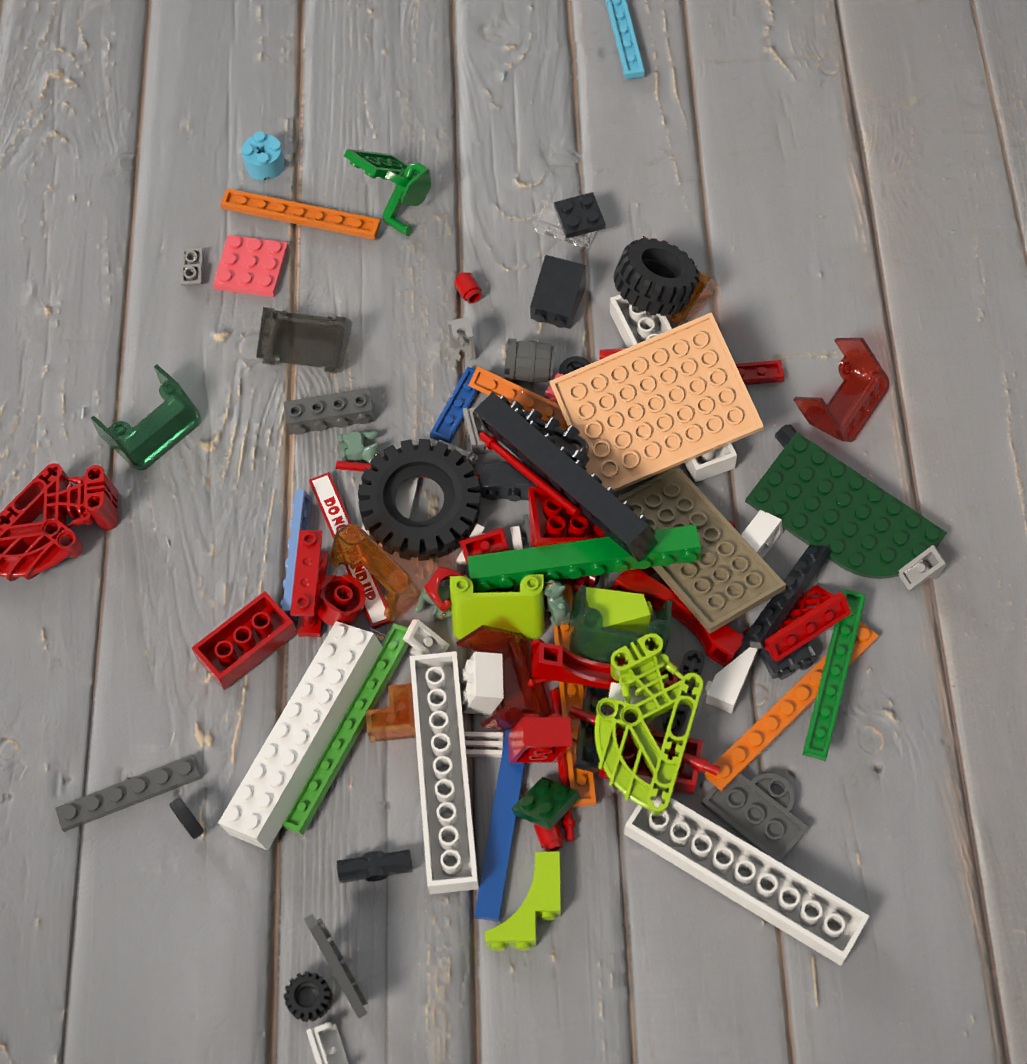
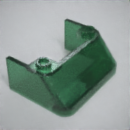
(158, 430)
(597, 642)

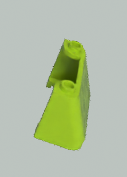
(509, 611)

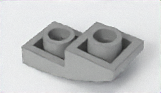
(192, 266)

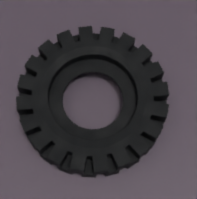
(424, 537)

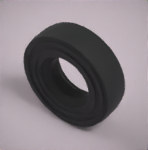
(186, 818)

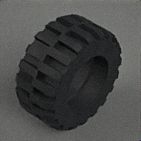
(656, 276)

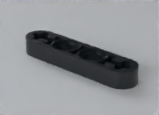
(684, 669)

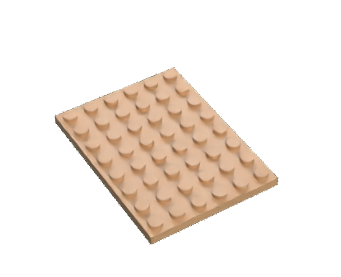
(658, 403)

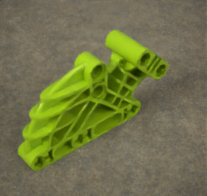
(643, 670)

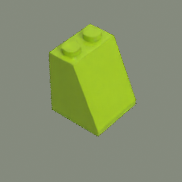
(621, 609)

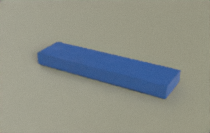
(452, 414)

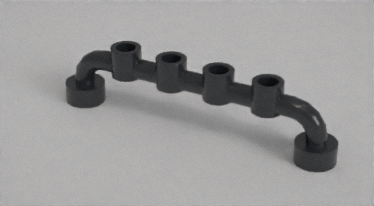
(553, 428)

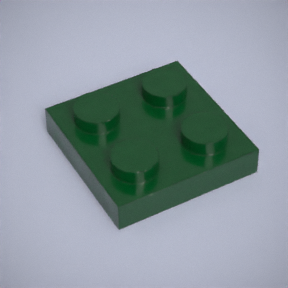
(546, 803)

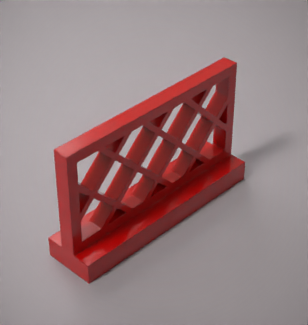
(809, 623)

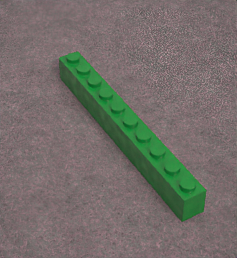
(579, 559)

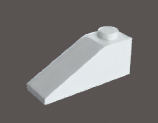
(729, 682)

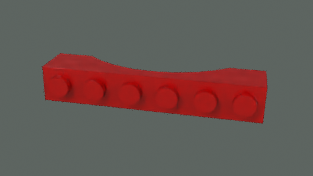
(720, 645)
(561, 665)

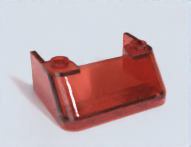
(855, 399)
(517, 670)

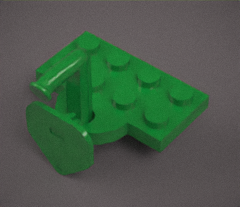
(411, 182)

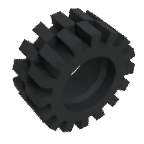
(297, 985)

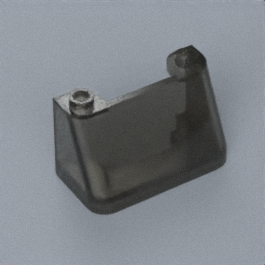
(303, 339)

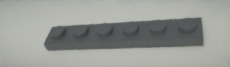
(127, 793)

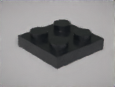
(579, 215)

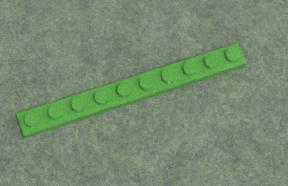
(347, 731)

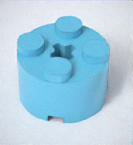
(262, 156)

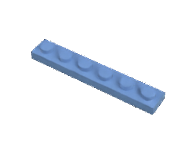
(300, 521)

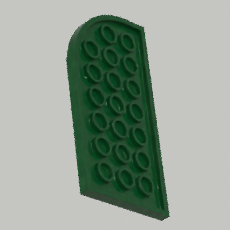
(841, 509)

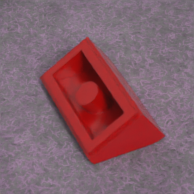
(484, 543)

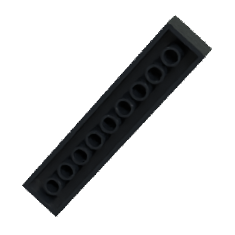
(567, 477)

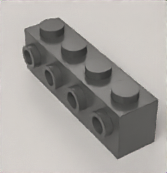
(328, 411)

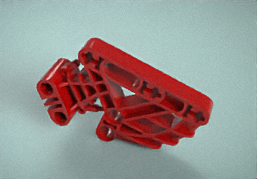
(33, 546)

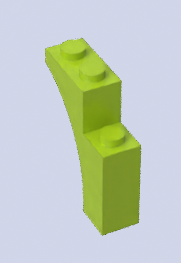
(541, 901)

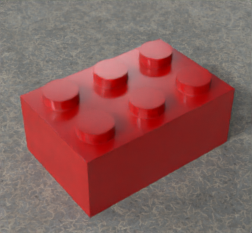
(540, 739)

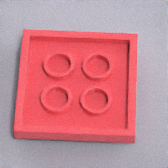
(250, 266)

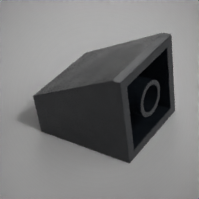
(558, 292)

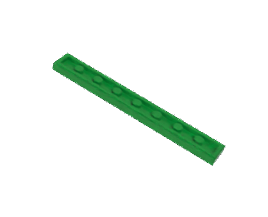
(833, 679)

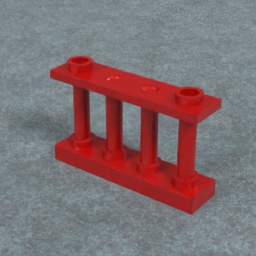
(308, 578)

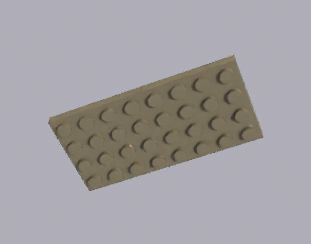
(730, 572)

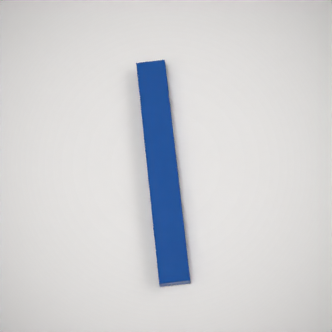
(499, 838)

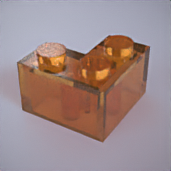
(396, 721)

